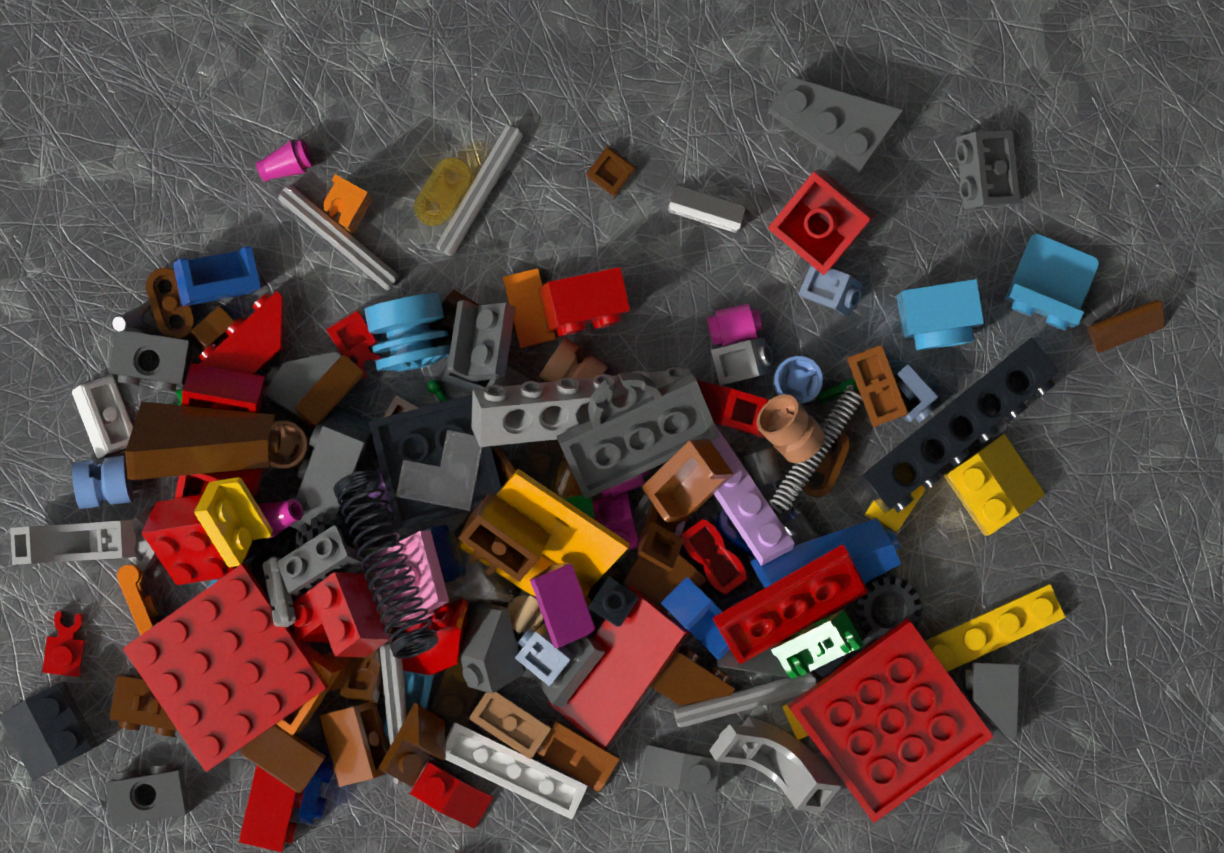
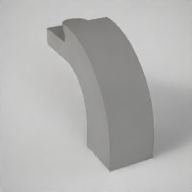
(73, 542)
(780, 757)

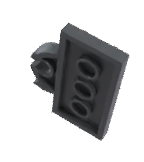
(634, 430)

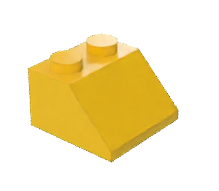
(994, 485)

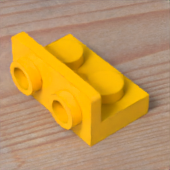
(231, 519)

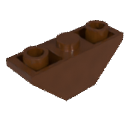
(689, 682)

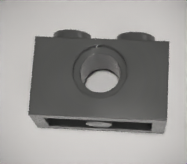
(132, 346)
(128, 808)

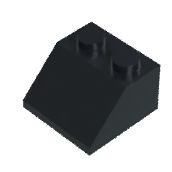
(48, 730)

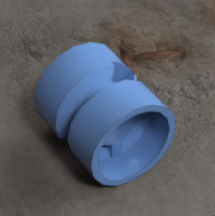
(798, 378)
(101, 482)

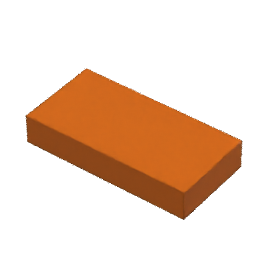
(528, 316)

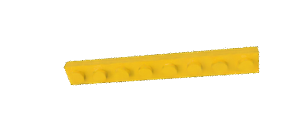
(983, 634)

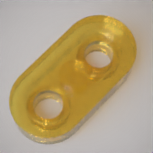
(442, 192)

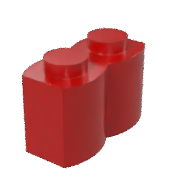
(719, 565)

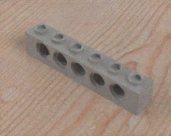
(531, 421)

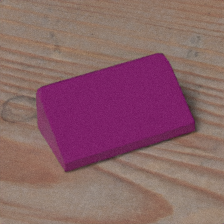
(562, 604)

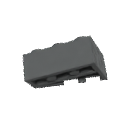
(834, 121)
(336, 454)

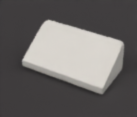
(706, 209)
(103, 415)

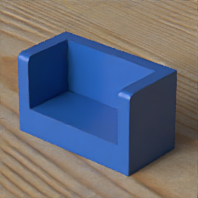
(216, 276)
(695, 613)

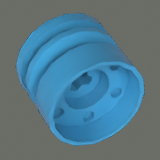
(408, 332)

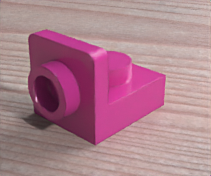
(617, 516)

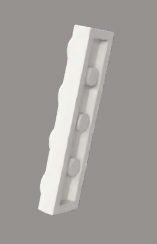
(513, 771)

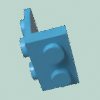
(1052, 281)

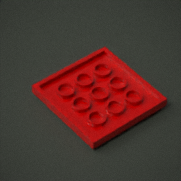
(225, 667)
(890, 720)

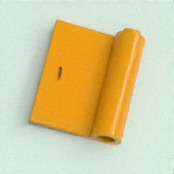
(573, 534)

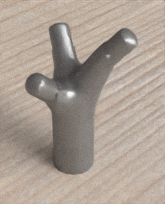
(133, 319)

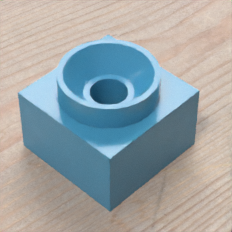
(940, 314)

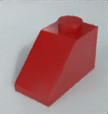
(451, 794)

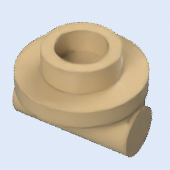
(525, 613)

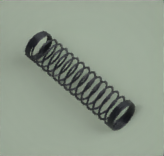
(408, 643)

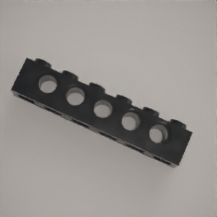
(1026, 361)

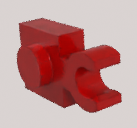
(353, 338)
(64, 653)

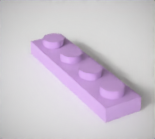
(750, 509)

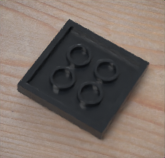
(421, 438)

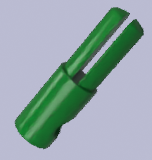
(836, 391)

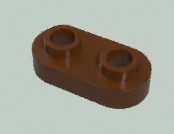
(168, 305)
(829, 467)

